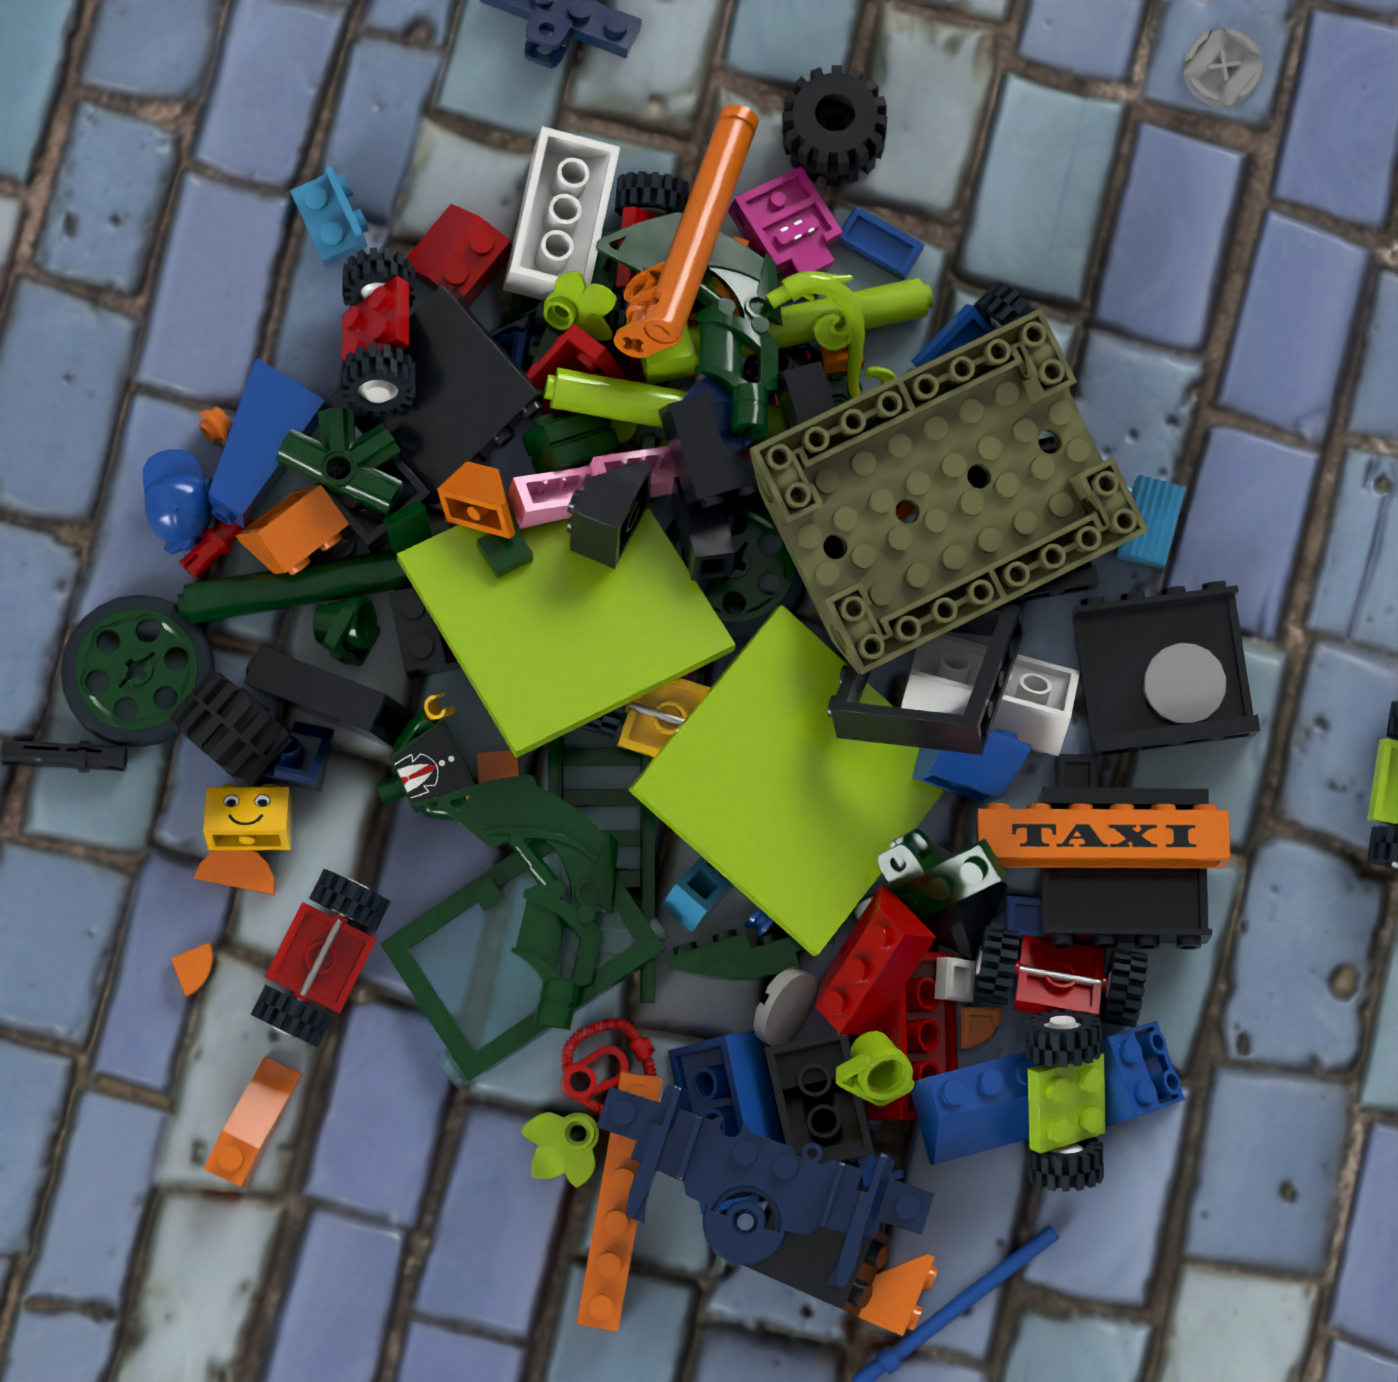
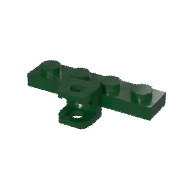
(930, 884)

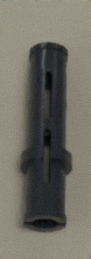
(76, 756)

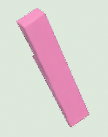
(546, 496)

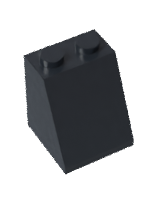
(809, 1261)

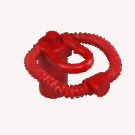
(580, 1081)

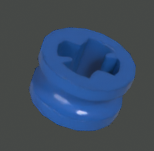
(760, 922)

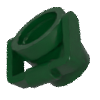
(347, 625)

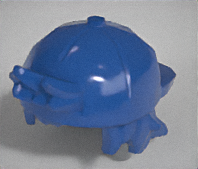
(176, 498)

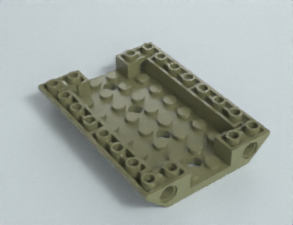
(966, 542)

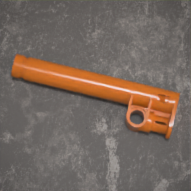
(666, 292)

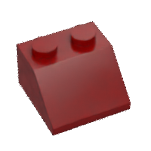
(460, 252)

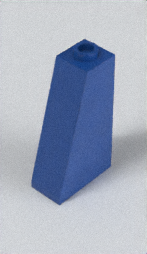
(248, 463)

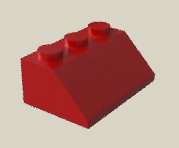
(872, 965)

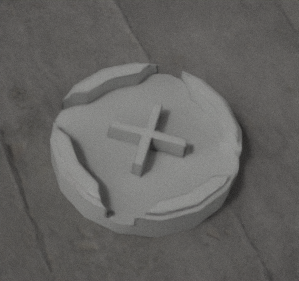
(1222, 67)
(1184, 683)
(787, 1007)

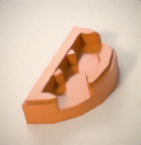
(237, 869)

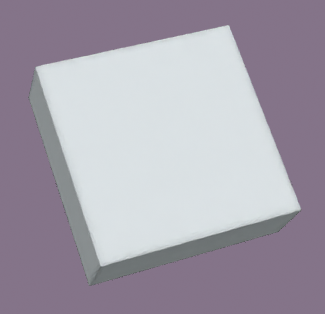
(955, 979)

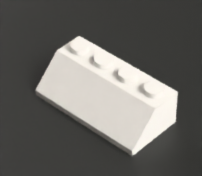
(560, 212)
(1034, 703)

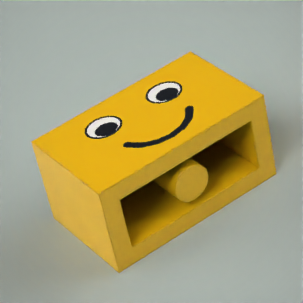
(248, 817)

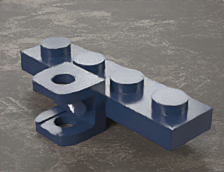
(556, 21)

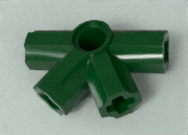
(340, 446)

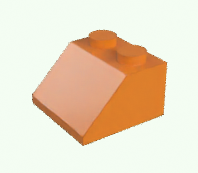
(294, 530)

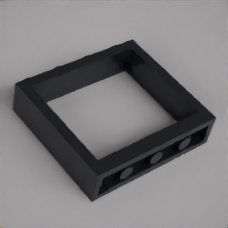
(936, 729)

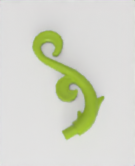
(852, 333)

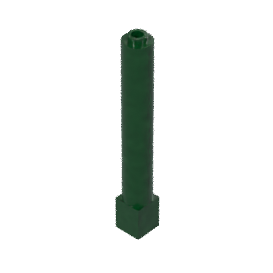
(311, 585)

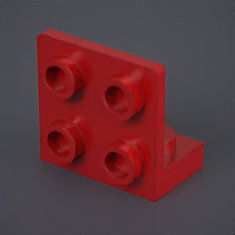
(575, 352)

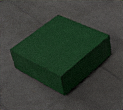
(408, 527)
(504, 553)

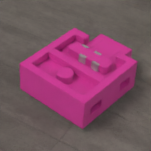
(788, 223)

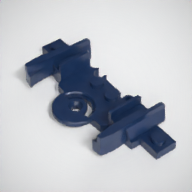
(797, 1188)

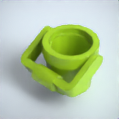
(880, 1068)

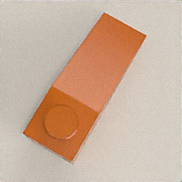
(253, 1123)

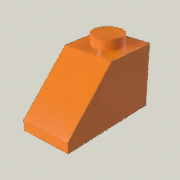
(477, 500)

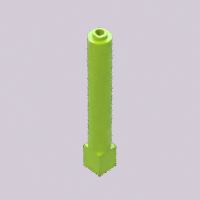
(879, 305)
(624, 399)

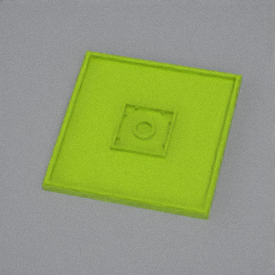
(564, 630)
(774, 790)

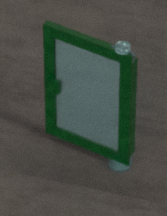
(484, 994)

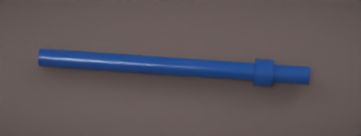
(890, 1358)

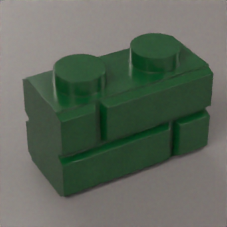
(568, 441)

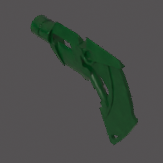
(721, 333)
(521, 810)

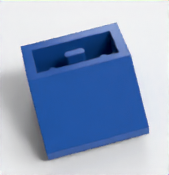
(974, 776)
(1138, 1074)

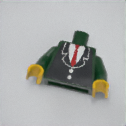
(426, 763)

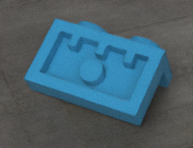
(329, 216)

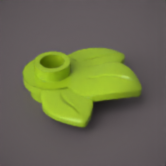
(579, 304)
(557, 1149)

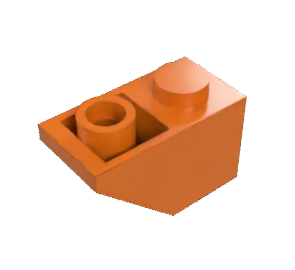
(897, 1293)

